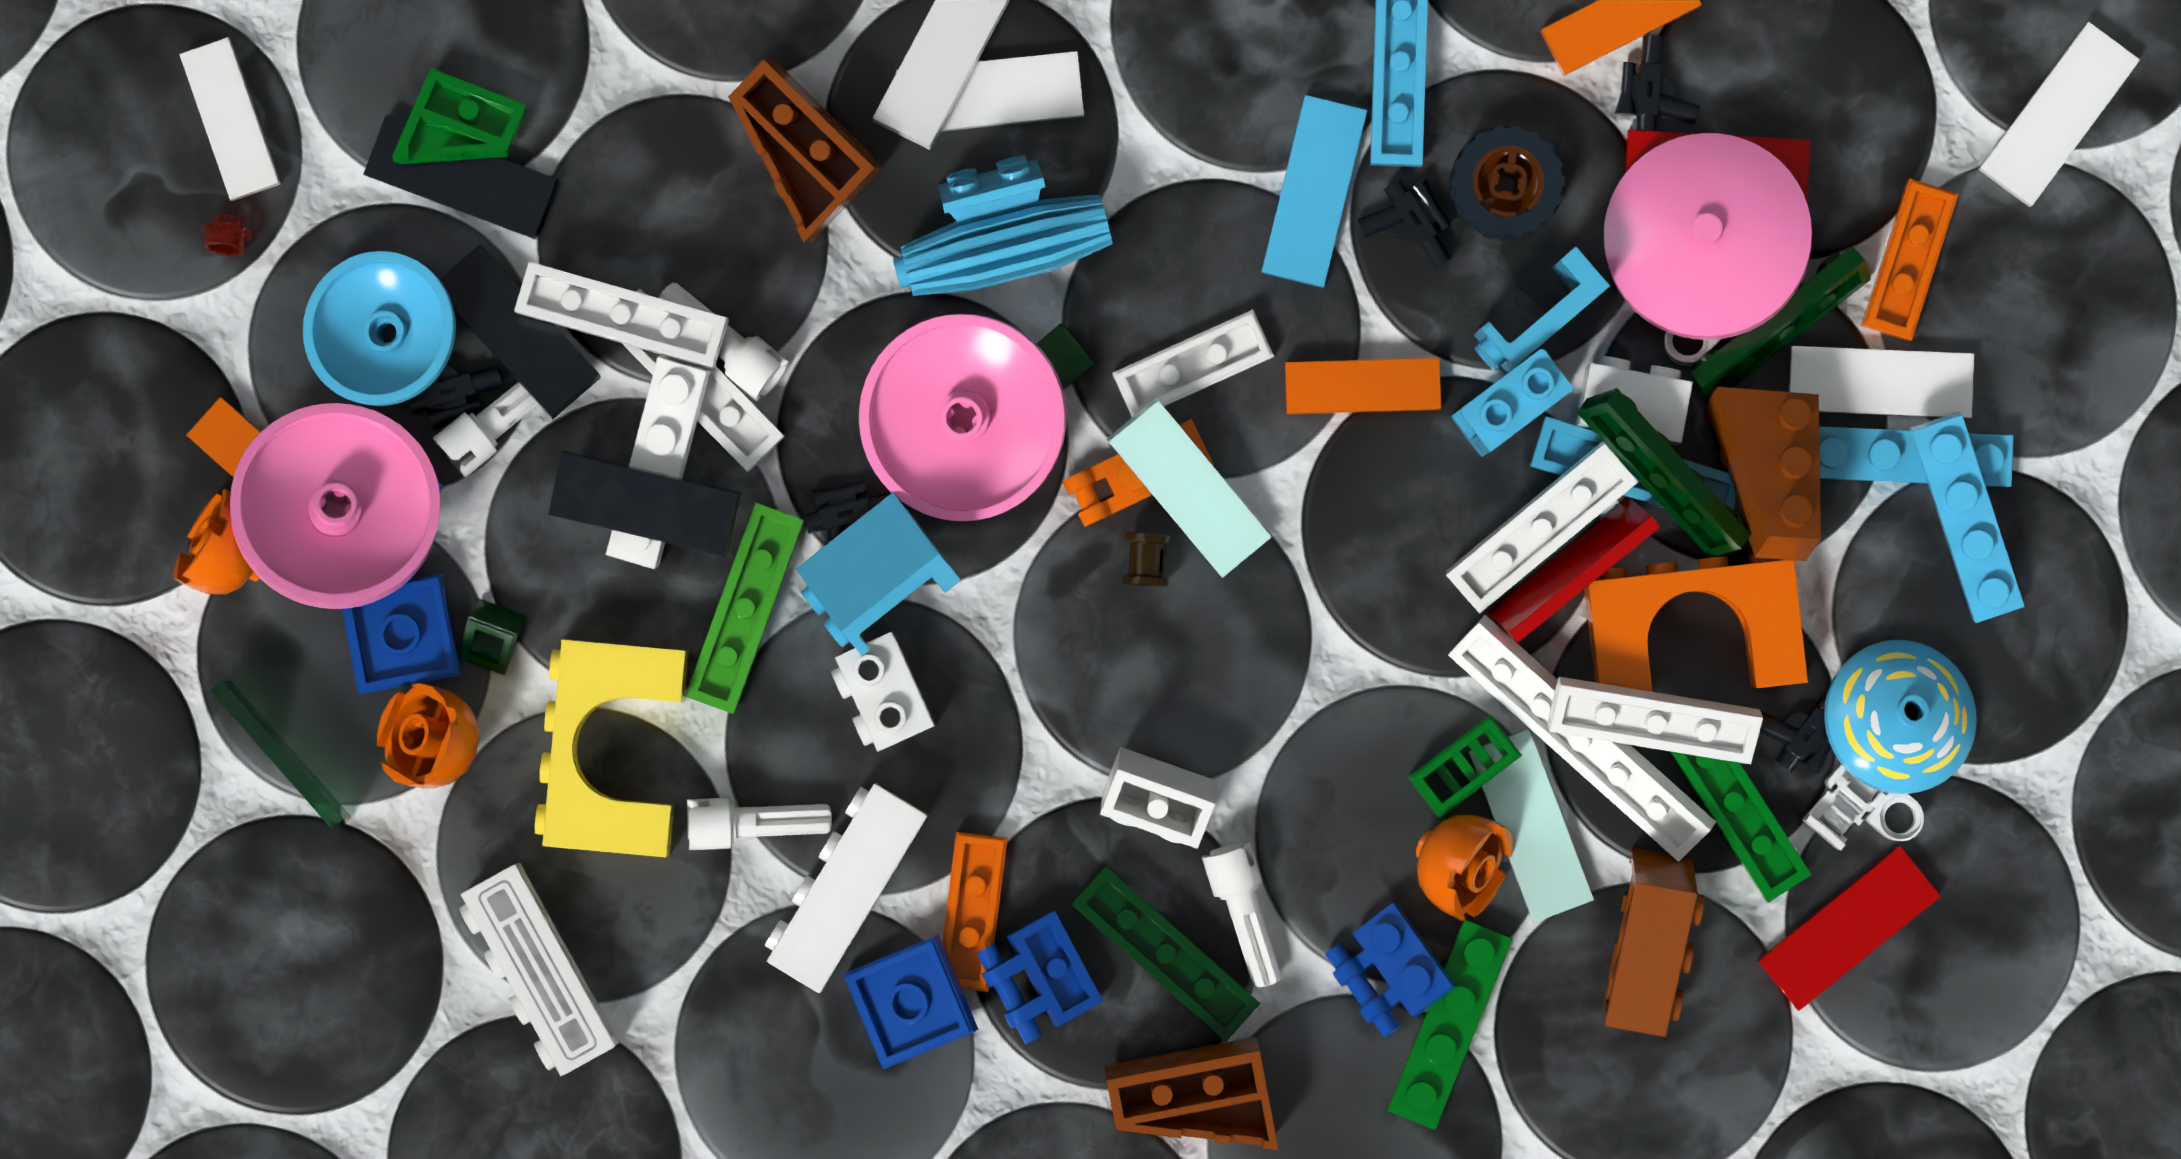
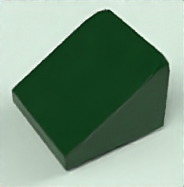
(1065, 355)
(491, 636)

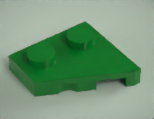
(458, 123)

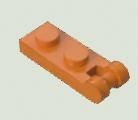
(1122, 480)

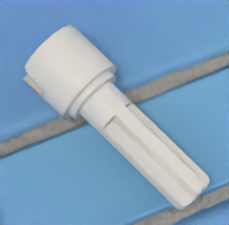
(748, 360)
(472, 438)
(717, 823)
(1235, 878)

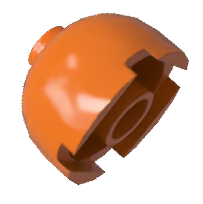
(214, 557)
(427, 737)
(1462, 862)

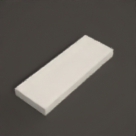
(937, 68)
(1019, 92)
(2059, 114)
(1884, 380)

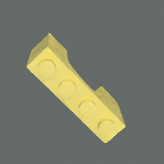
(575, 810)

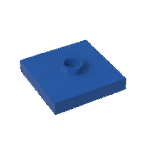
(403, 637)
(910, 1002)

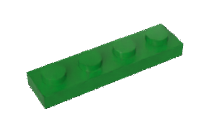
(1745, 823)
(1449, 1026)

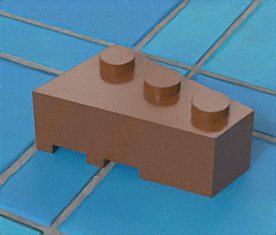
(803, 146)
(1774, 465)
(1195, 1093)

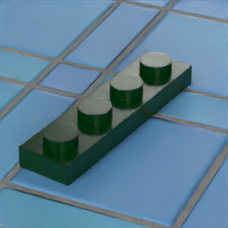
(1834, 282)
(1663, 472)
(1165, 953)

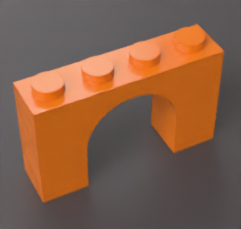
(1758, 592)

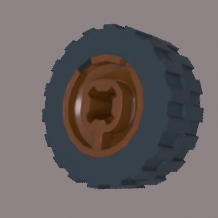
(1506, 183)

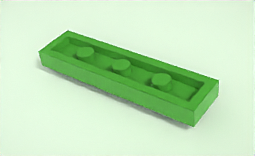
(745, 608)

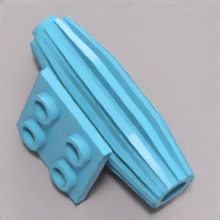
(1001, 231)

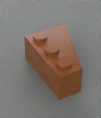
(1652, 943)

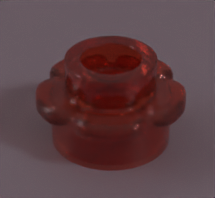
(225, 236)

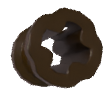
(1146, 559)

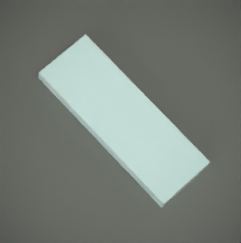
(1189, 487)
(1542, 847)

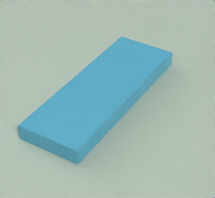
(1314, 191)

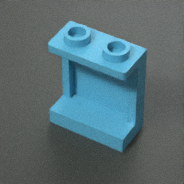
(1585, 286)
(1512, 402)
(872, 570)

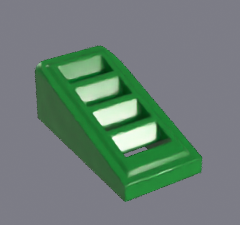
(1429, 792)

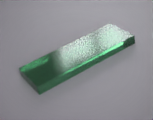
(281, 754)

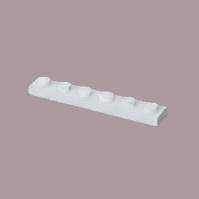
(1609, 766)

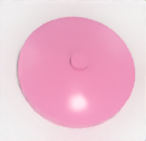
(1707, 236)
(962, 417)
(335, 506)

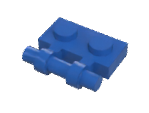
(1402, 960)
(1053, 969)

